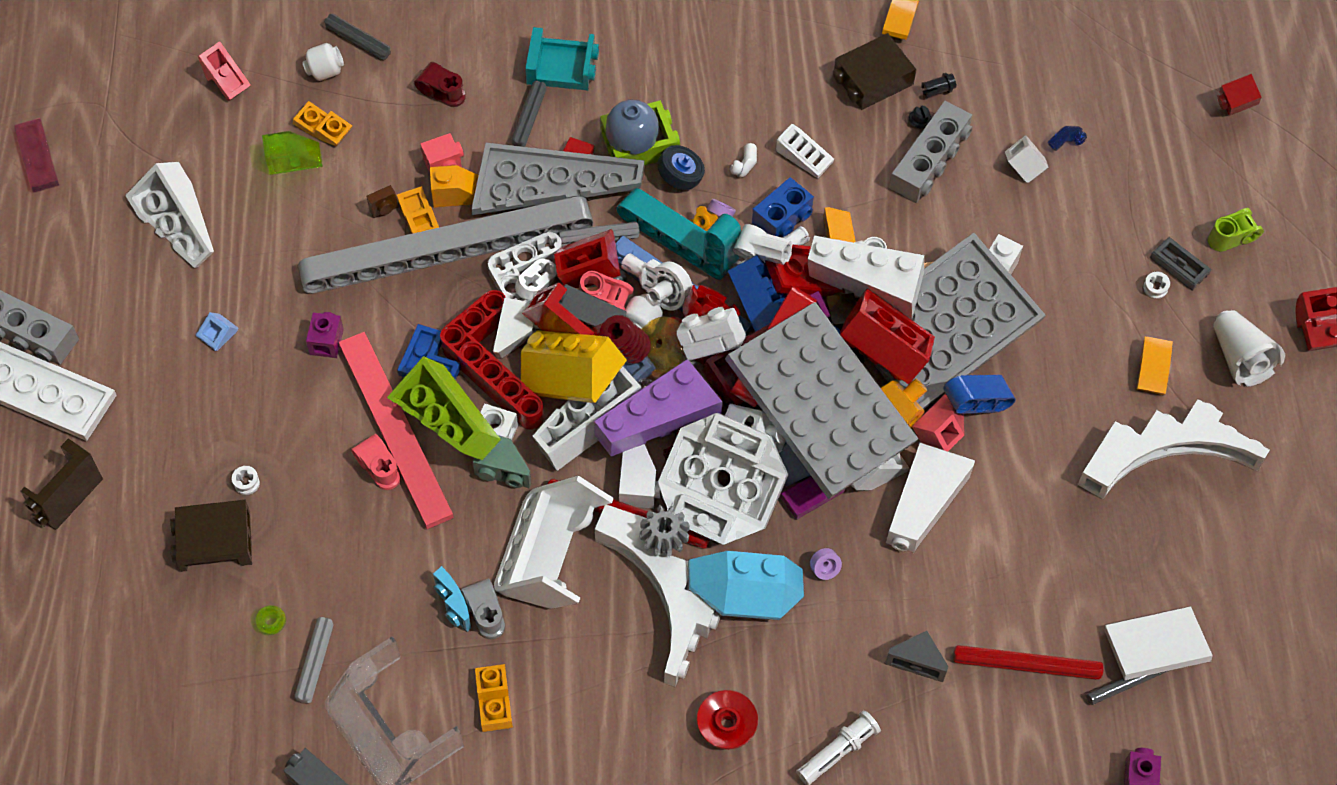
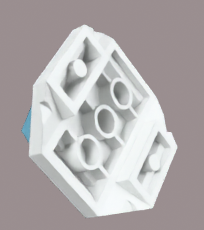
(692, 482)

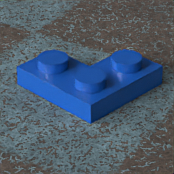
(425, 343)

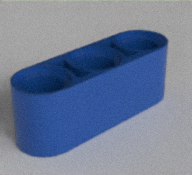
(979, 394)

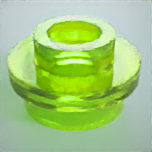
(270, 612)

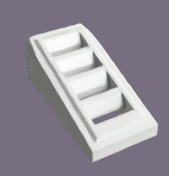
(801, 139)

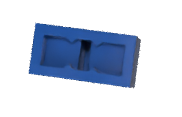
(779, 206)

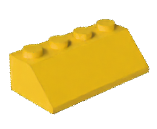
(569, 365)

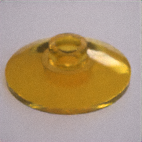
(671, 351)

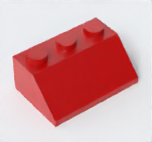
(887, 337)

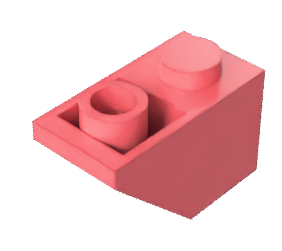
(940, 425)

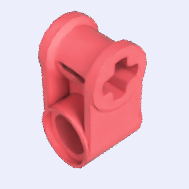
(607, 288)
(377, 460)

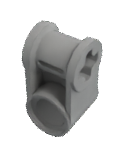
(484, 606)

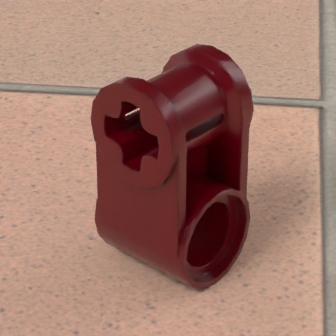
(441, 85)

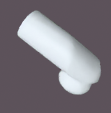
(742, 168)

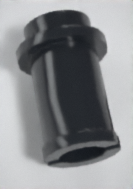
(939, 85)

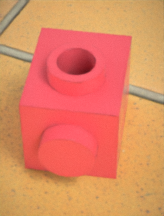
(441, 152)

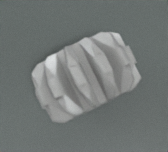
(667, 521)

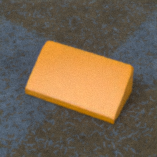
(838, 224)

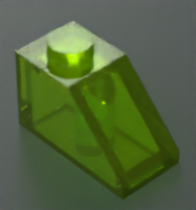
(290, 152)

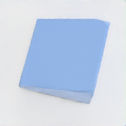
(216, 330)

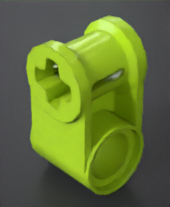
(1234, 231)

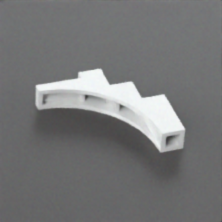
(1163, 437)
(686, 611)

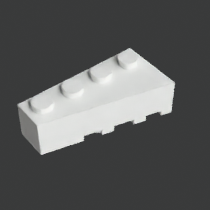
(856, 266)
(572, 427)

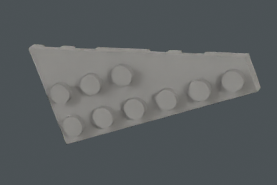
(534, 176)

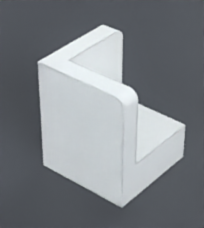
(1026, 159)

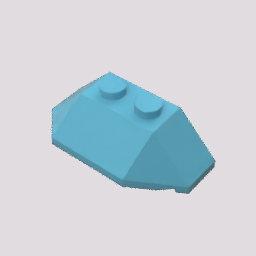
(747, 583)

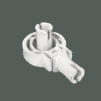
(660, 281)

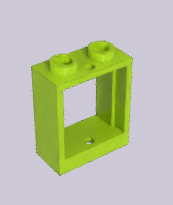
(652, 154)

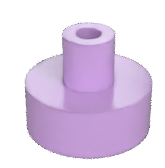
(720, 208)
(825, 564)

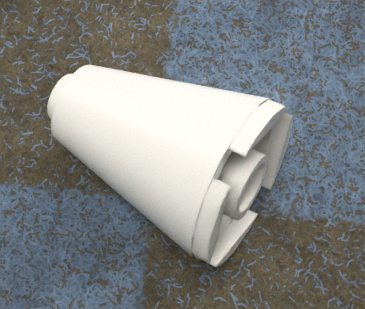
(1247, 349)

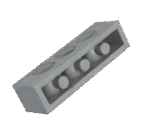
(947, 120)
(59, 335)

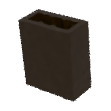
(874, 71)

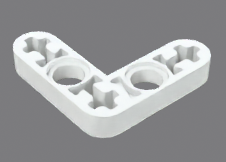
(511, 273)

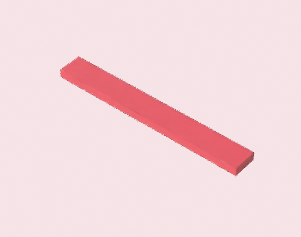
(396, 431)

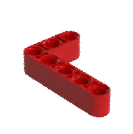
(486, 364)

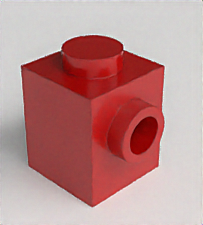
(1239, 95)

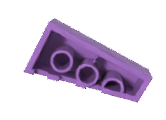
(657, 410)

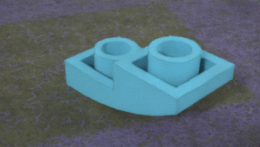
(454, 601)

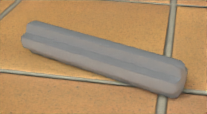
(629, 230)
(314, 660)

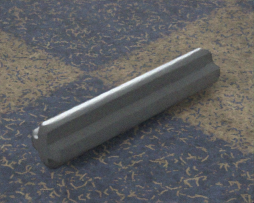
(357, 36)
(529, 114)

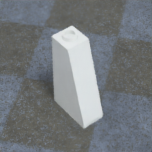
(929, 490)

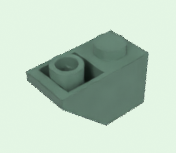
(504, 465)

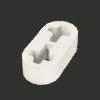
(532, 275)

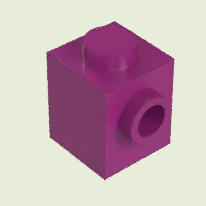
(324, 334)

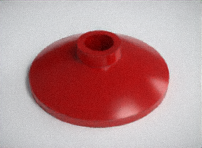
(730, 706)

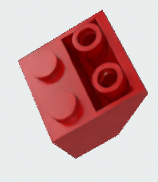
(588, 254)

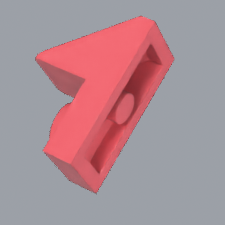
(223, 70)

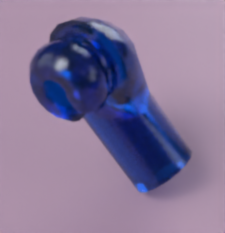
(1065, 134)

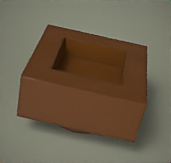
(382, 201)

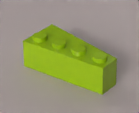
(443, 406)

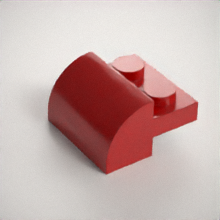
(1318, 318)

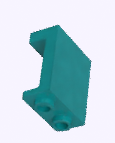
(561, 61)

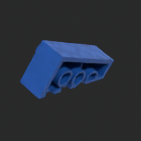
(756, 291)

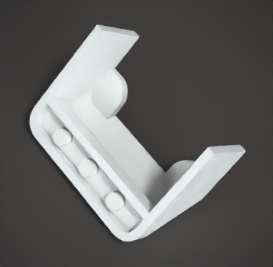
(542, 539)

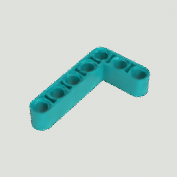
(706, 250)

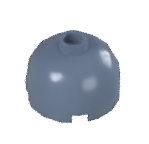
(632, 126)

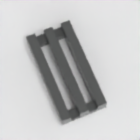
(1178, 266)

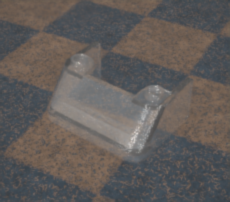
(384, 756)

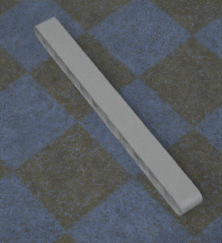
(441, 245)

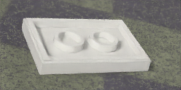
(1158, 643)

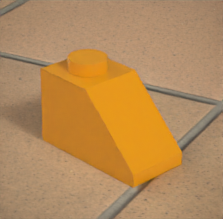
(452, 186)

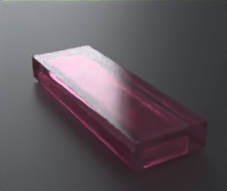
(36, 155)

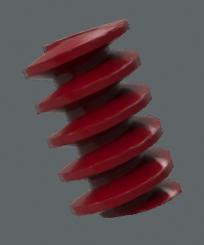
(627, 337)

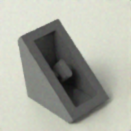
(919, 657)

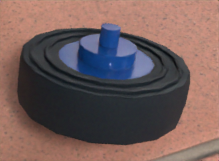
(681, 167)

